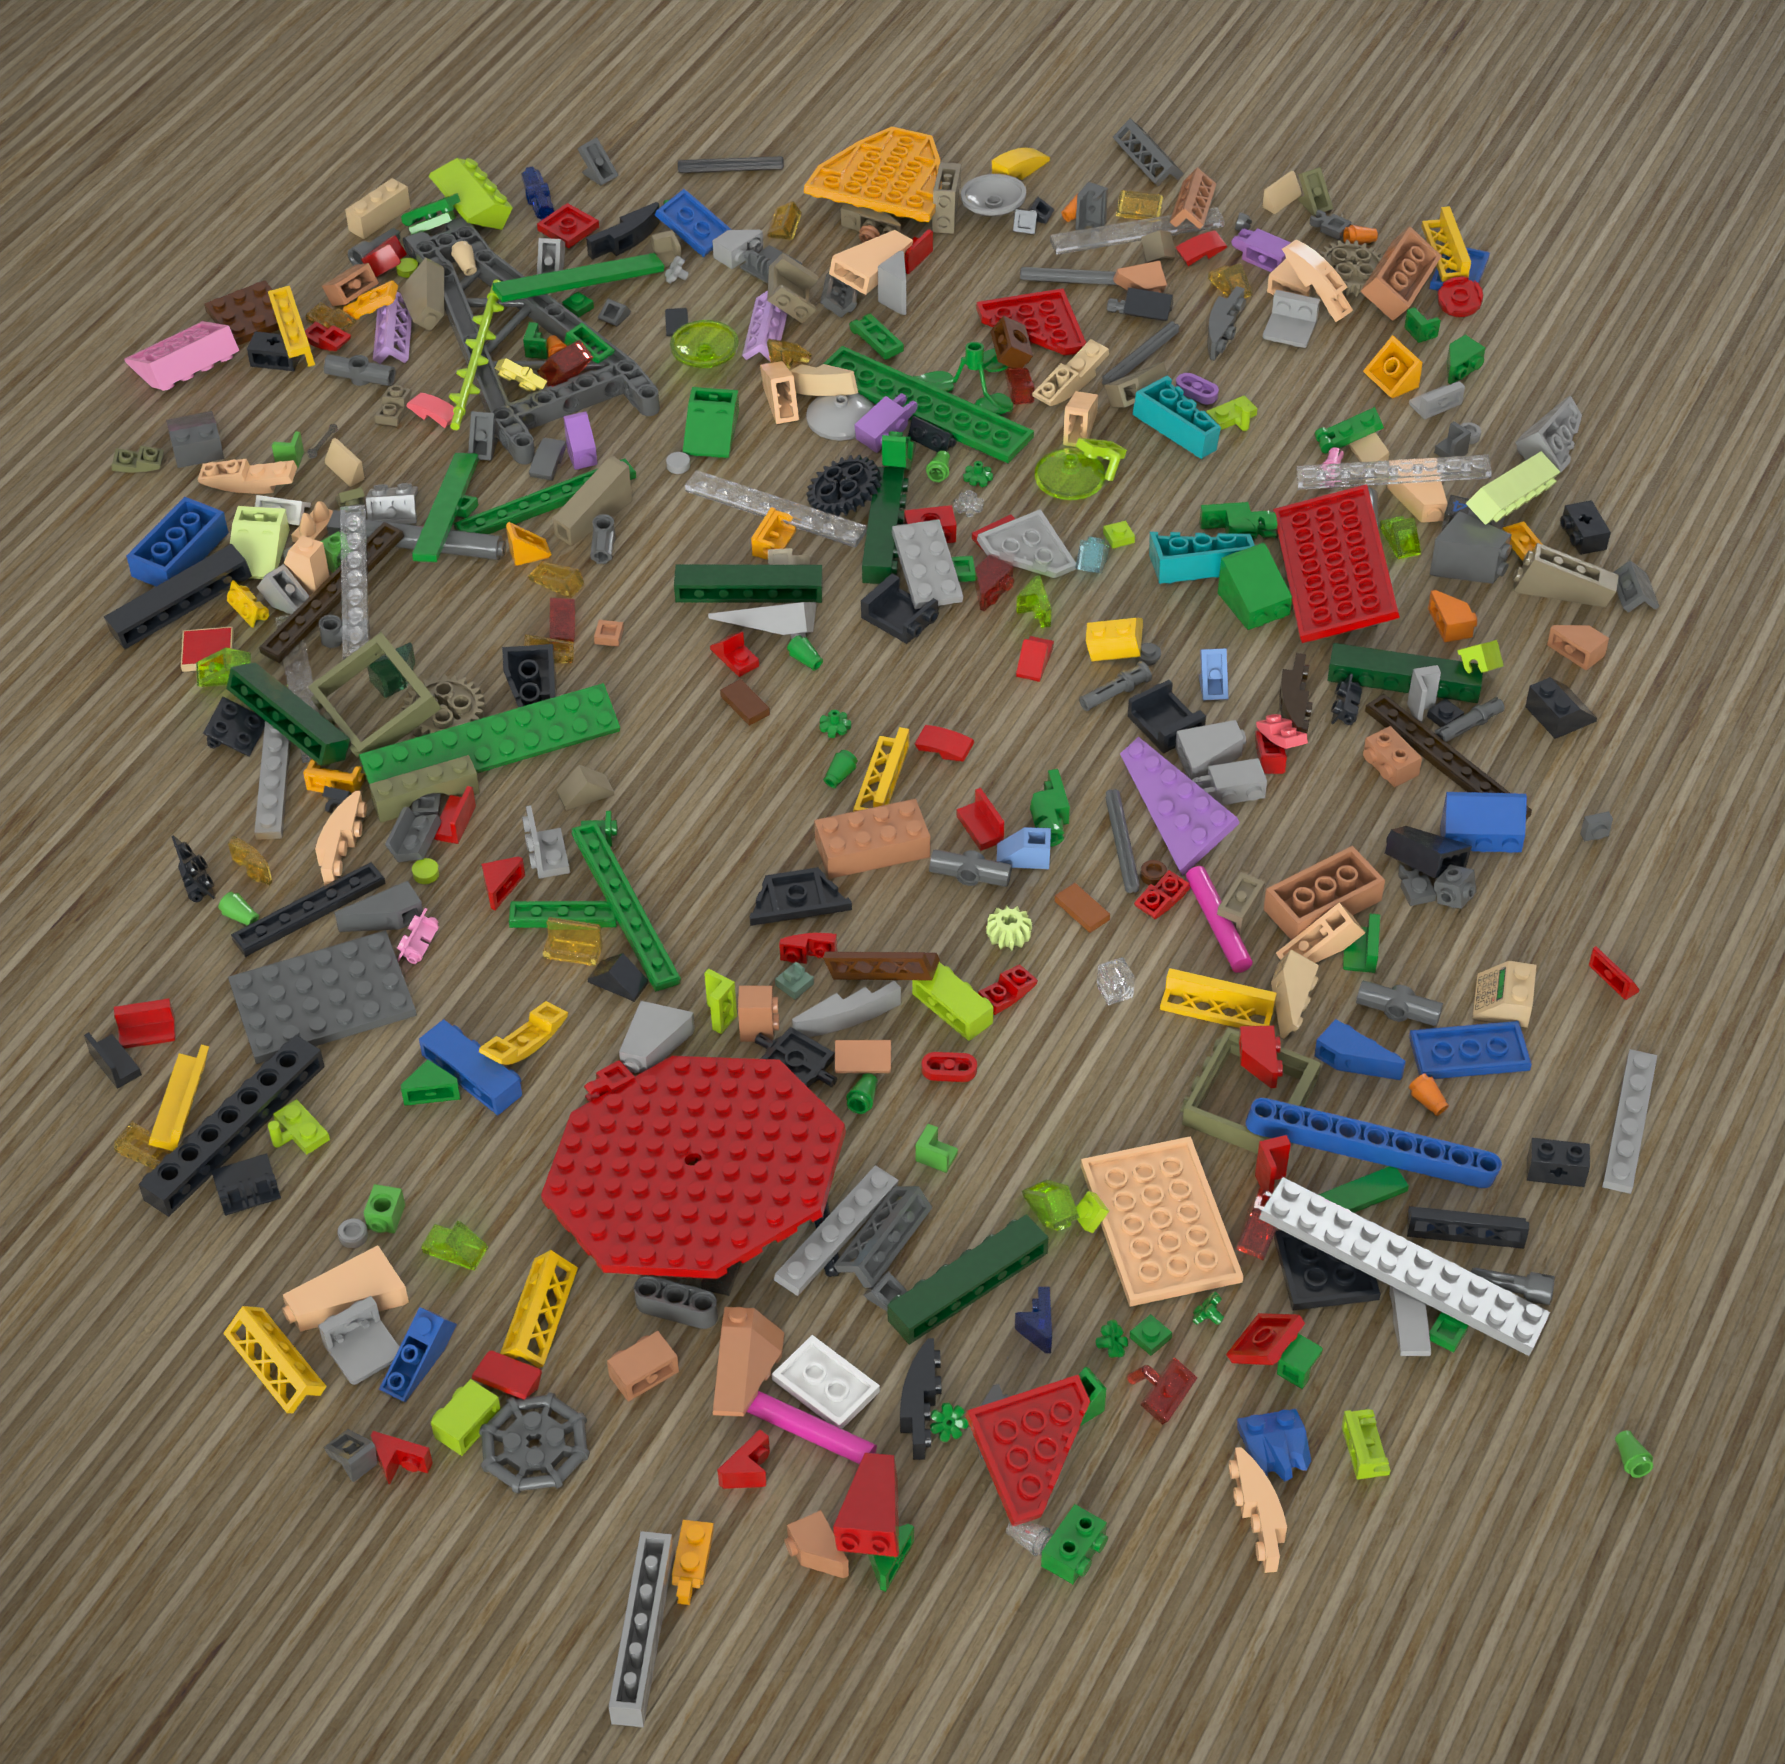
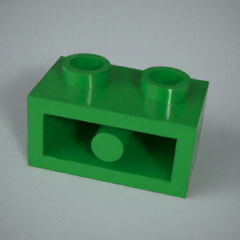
(1074, 1544)

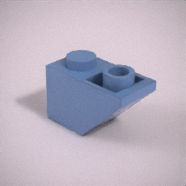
(1026, 848)

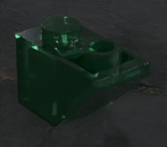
(386, 676)

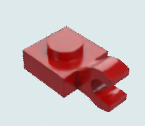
(608, 1079)

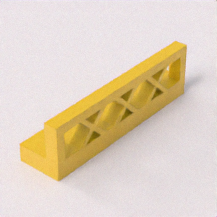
(1453, 247)
(290, 323)
(890, 775)
(1219, 996)
(178, 1100)
(530, 1305)
(282, 1353)

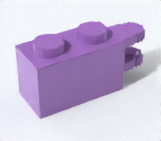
(1260, 248)
(882, 418)

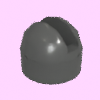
(1243, 221)

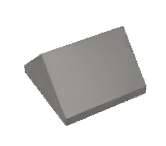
(893, 283)

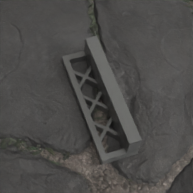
(1152, 149)
(887, 1235)

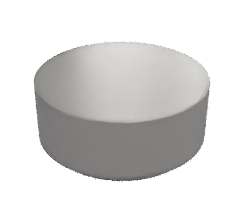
(1475, 432)
(678, 462)
(352, 1233)

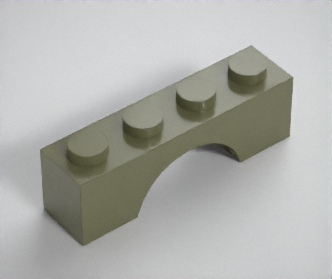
(401, 791)

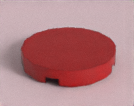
(1460, 297)

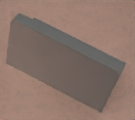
(1634, 587)

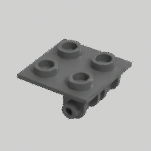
(758, 263)

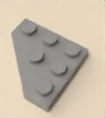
(1029, 544)

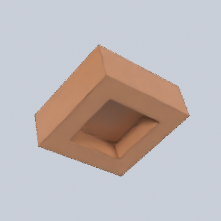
(608, 633)

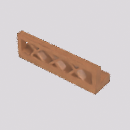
(1190, 195)

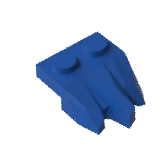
(1276, 1441)

